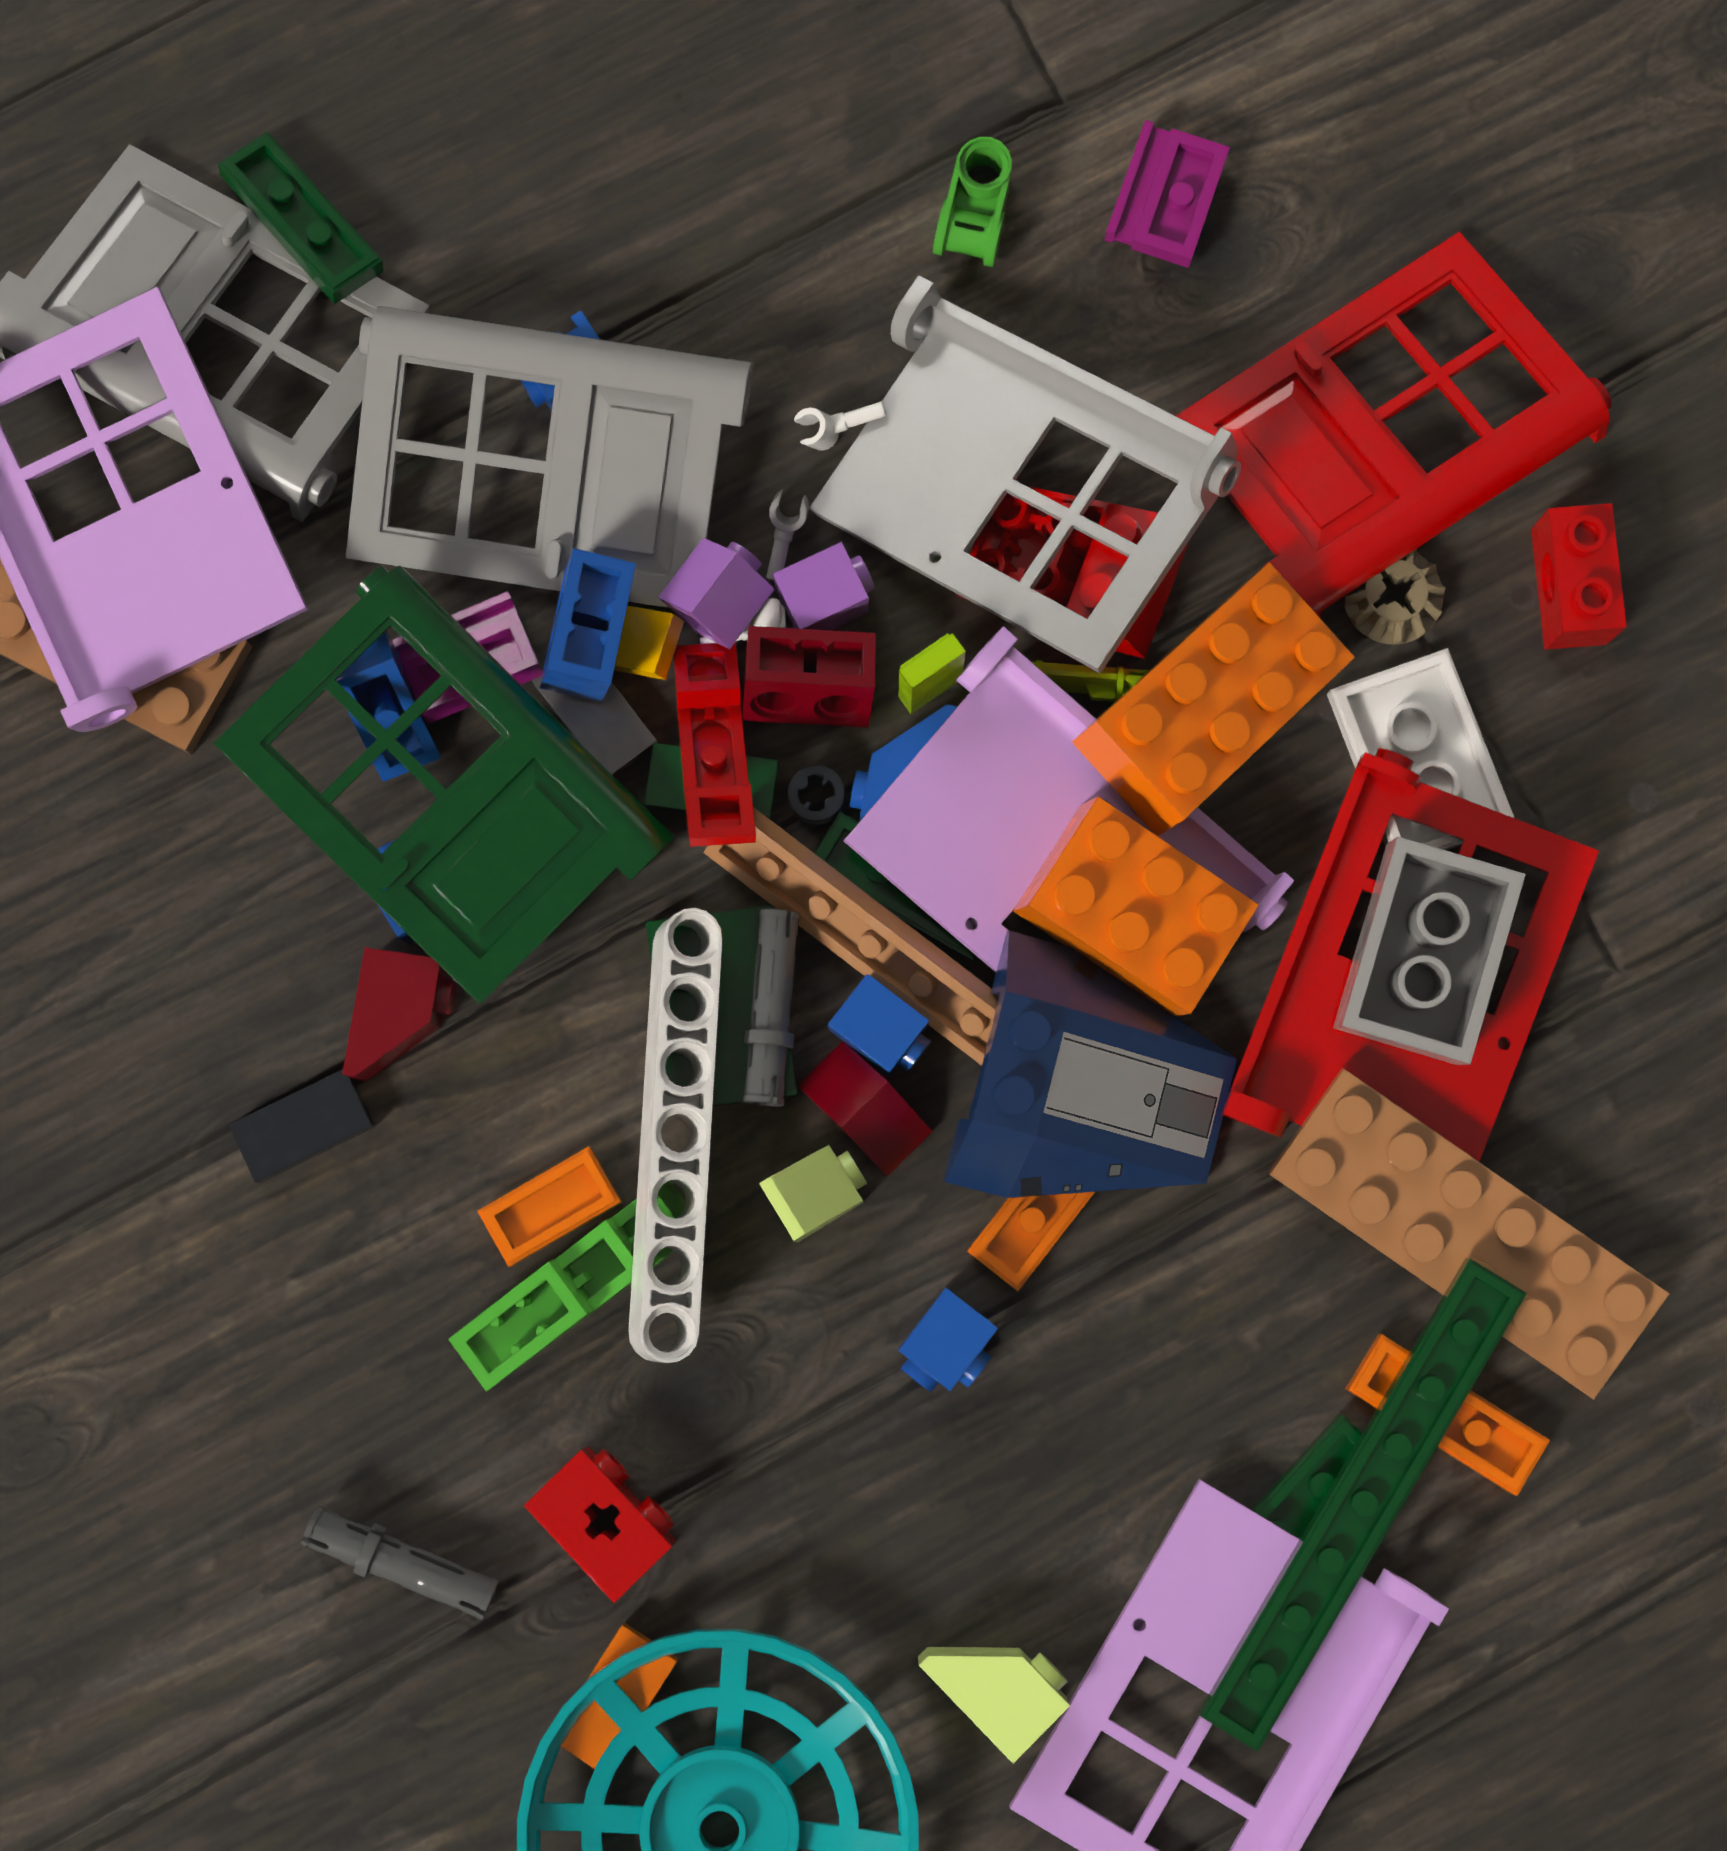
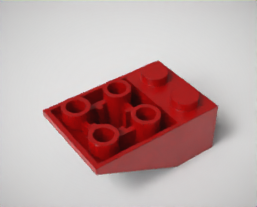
(1082, 565)

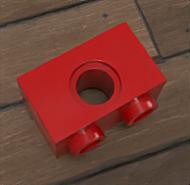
(1578, 576)

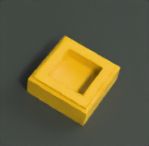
(648, 642)

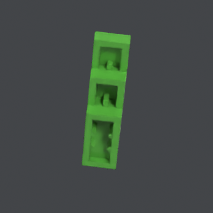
(557, 1296)

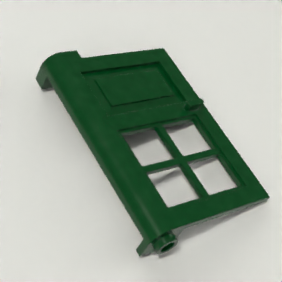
(499, 848)

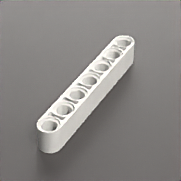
(657, 1162)

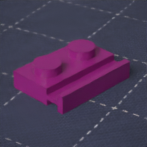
(1167, 193)
(498, 630)

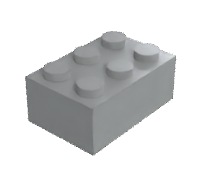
(1429, 951)

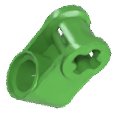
(973, 211)

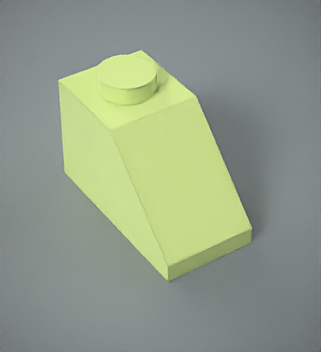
(814, 1191)
(1000, 1691)

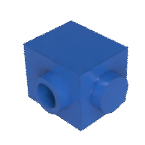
(881, 1027)
(947, 1344)

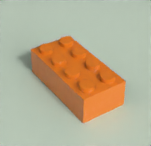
(1213, 700)

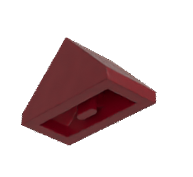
(865, 1108)

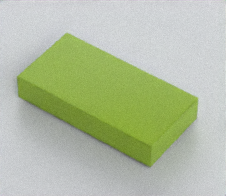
(930, 672)

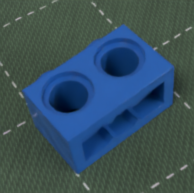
(587, 625)

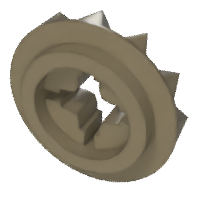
(1391, 622)

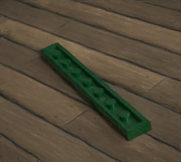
(1361, 1504)

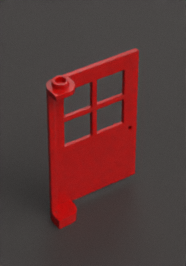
(1329, 475)
(1294, 1040)

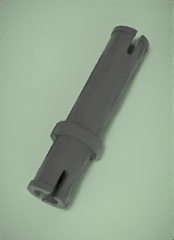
(771, 1006)
(389, 1558)

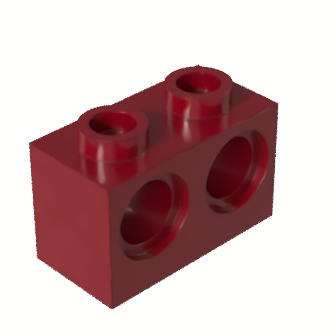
(809, 676)

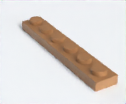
(863, 933)

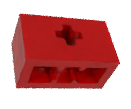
(567, 1515)

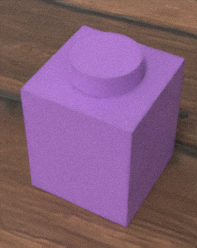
(825, 589)
(717, 591)

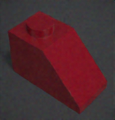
(395, 1009)

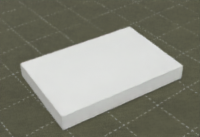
(1428, 718)

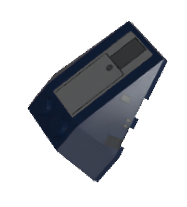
(1086, 1085)

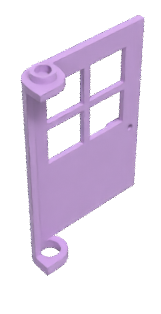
(162, 574)
(996, 794)
(1190, 1620)

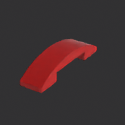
(713, 746)

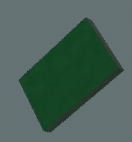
(737, 972)

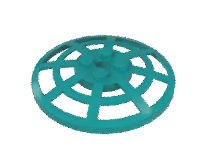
(722, 1774)

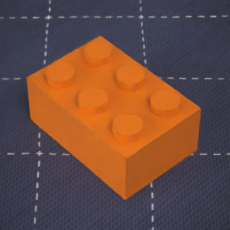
(1136, 907)

